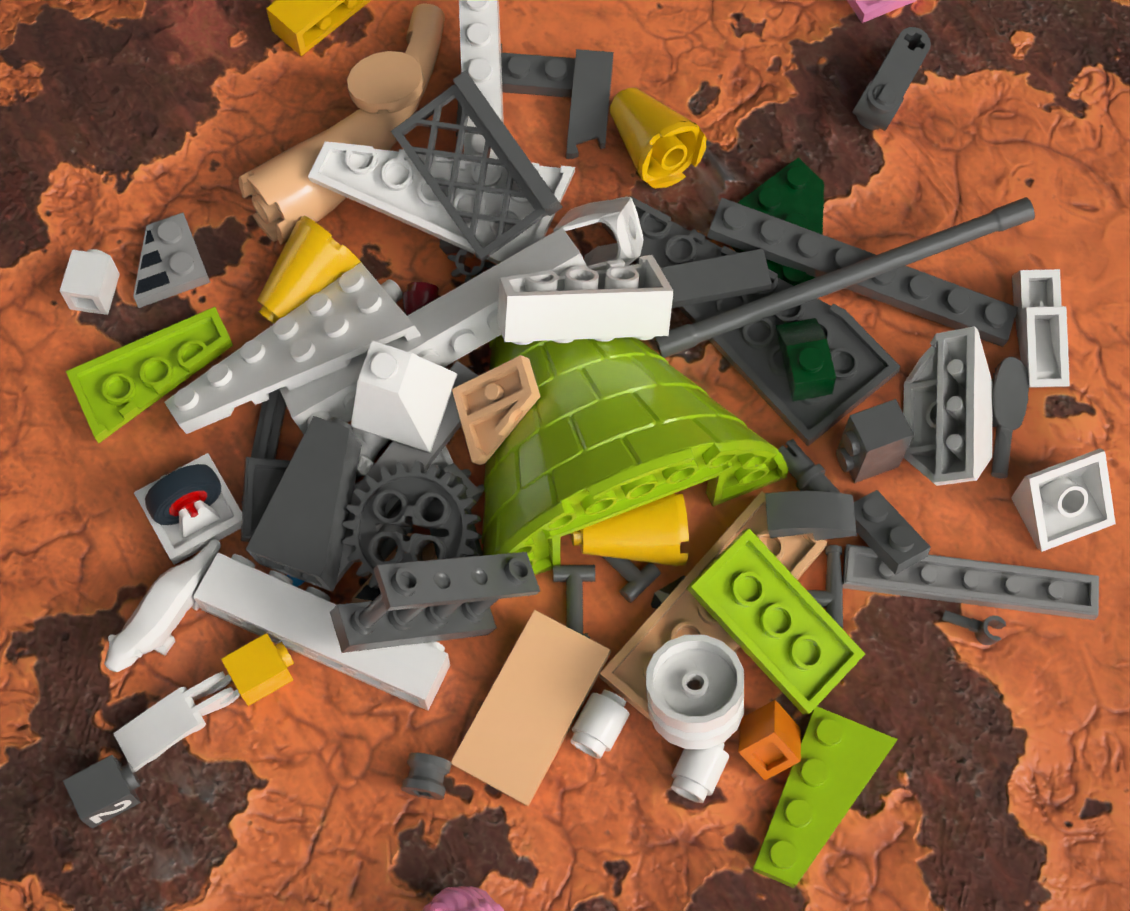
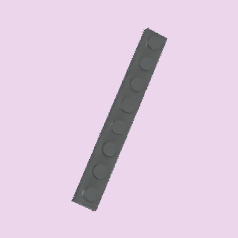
(900, 288)

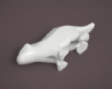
(160, 611)

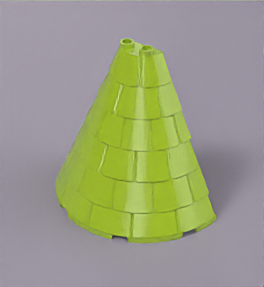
(606, 439)

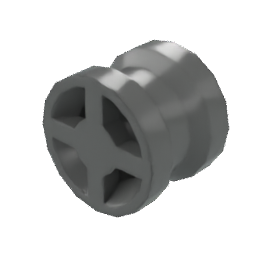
(426, 776)

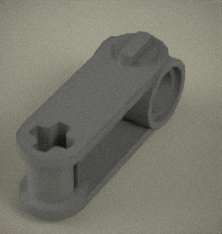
(886, 90)

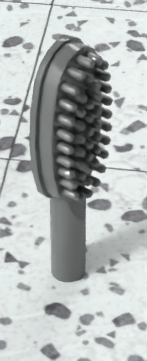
(1009, 409)

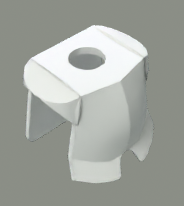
(621, 218)

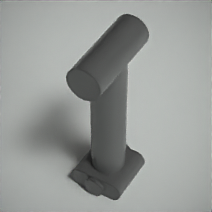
(574, 577)
(637, 579)

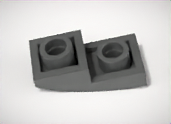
(805, 512)

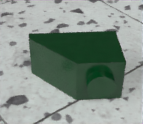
(806, 359)

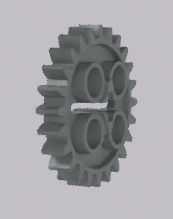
(416, 493)

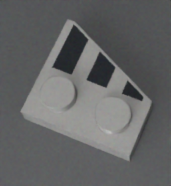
(168, 262)

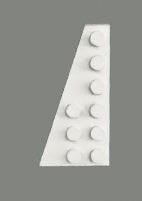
(397, 189)
(296, 349)

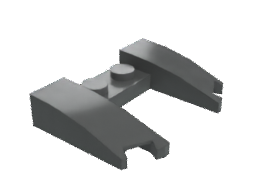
(582, 79)

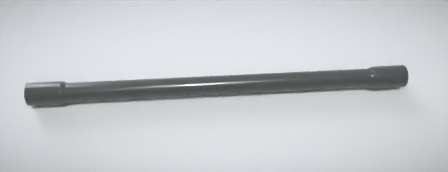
(997, 220)

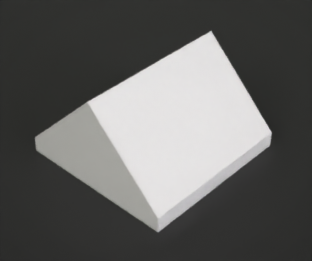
(1066, 500)

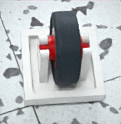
(190, 508)

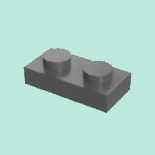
(888, 533)

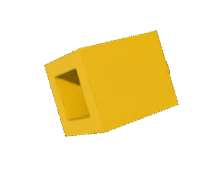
(259, 668)

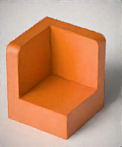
(770, 740)

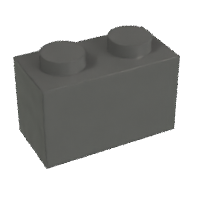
(874, 441)

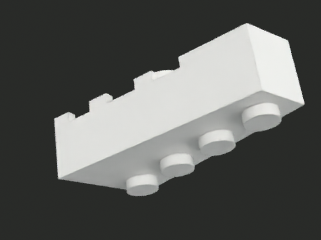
(586, 304)

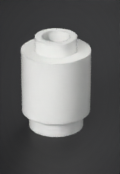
(599, 723)
(699, 772)

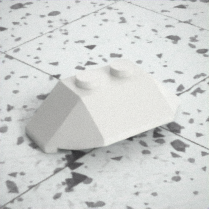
(950, 409)

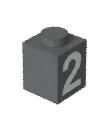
(103, 790)

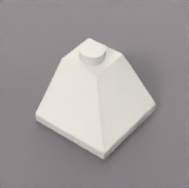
(401, 396)

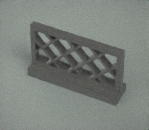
(504, 146)

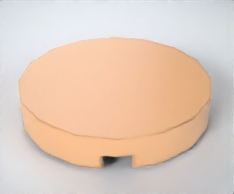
(385, 82)

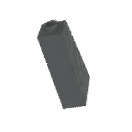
(305, 516)

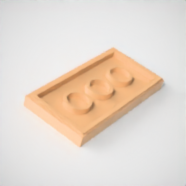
(531, 707)

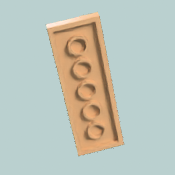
(684, 615)

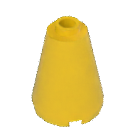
(656, 137)
(303, 269)
(642, 534)

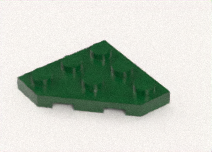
(795, 197)

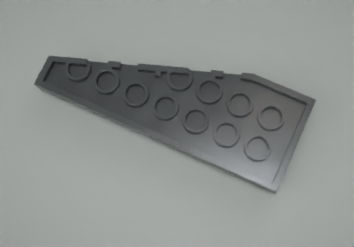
(755, 348)

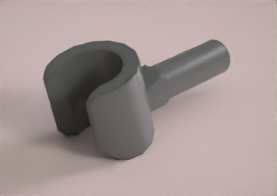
(979, 627)

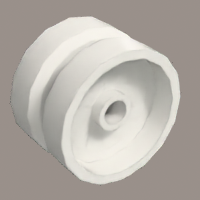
(695, 691)

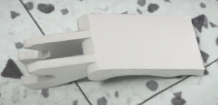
(172, 720)

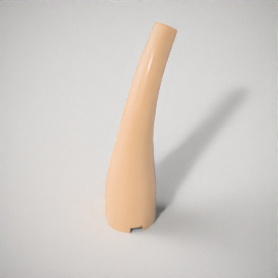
(282, 185)

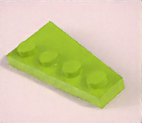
(140, 373)
(819, 791)

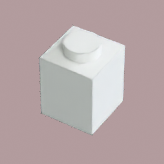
(90, 281)

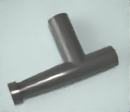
(833, 596)

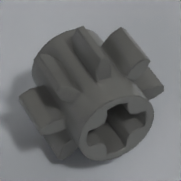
(461, 269)

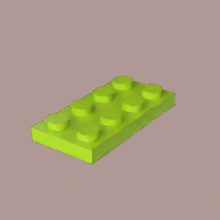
(776, 621)

